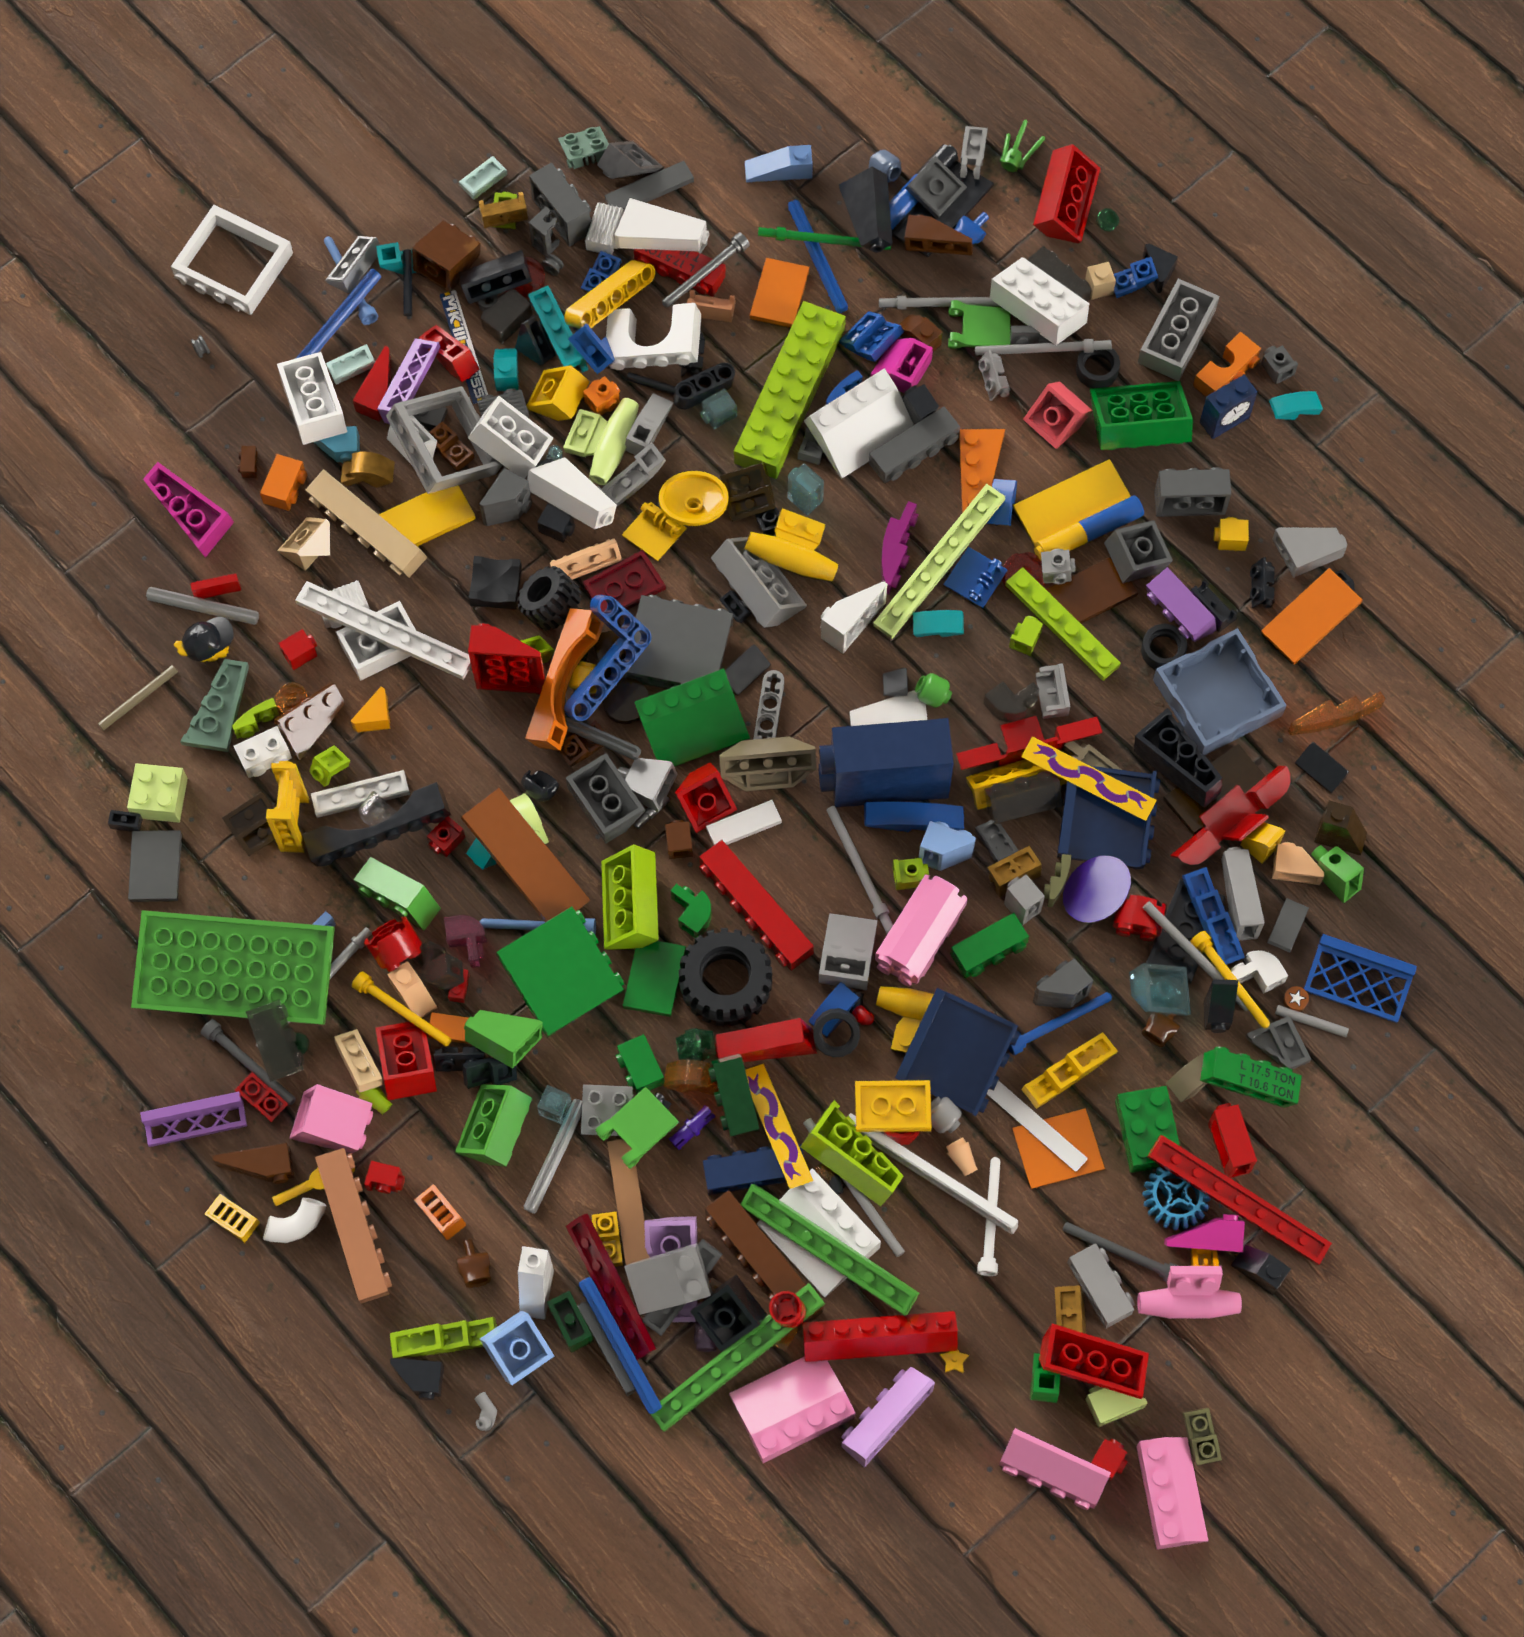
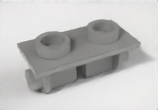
(991, 366)

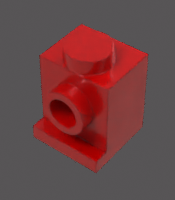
(450, 842)
(384, 1178)

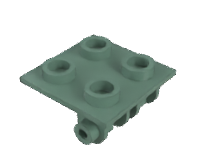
(583, 144)

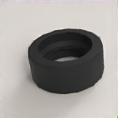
(1095, 381)
(1162, 630)
(844, 1049)

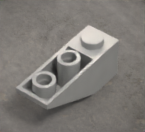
(648, 424)

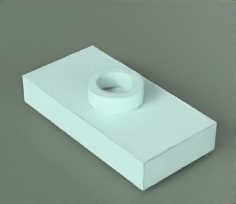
(483, 178)
(351, 364)

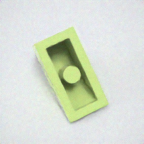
(1111, 1405)

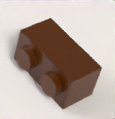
(248, 465)

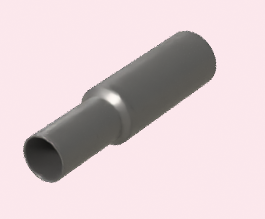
(648, 814)

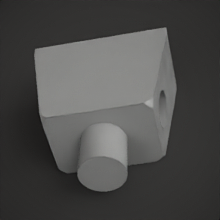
(650, 780)

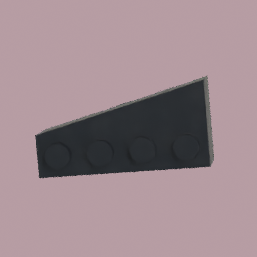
(1178, 758)

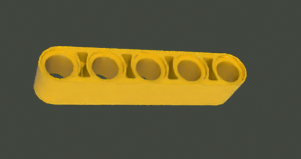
(610, 294)

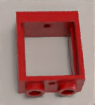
(1232, 1140)

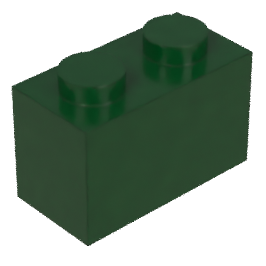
(570, 1321)

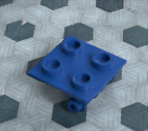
(975, 577)

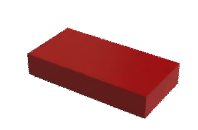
(216, 586)

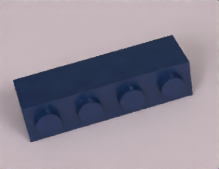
(742, 1170)

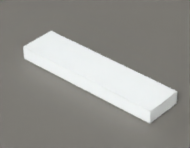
(354, 794)

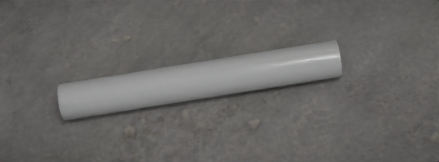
(1312, 1021)

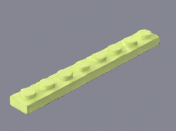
(939, 561)

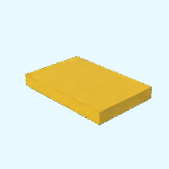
(893, 1106)

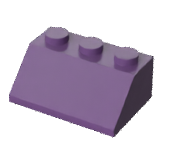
(1181, 606)

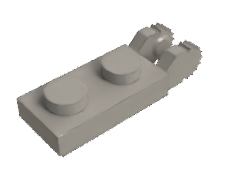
(973, 150)

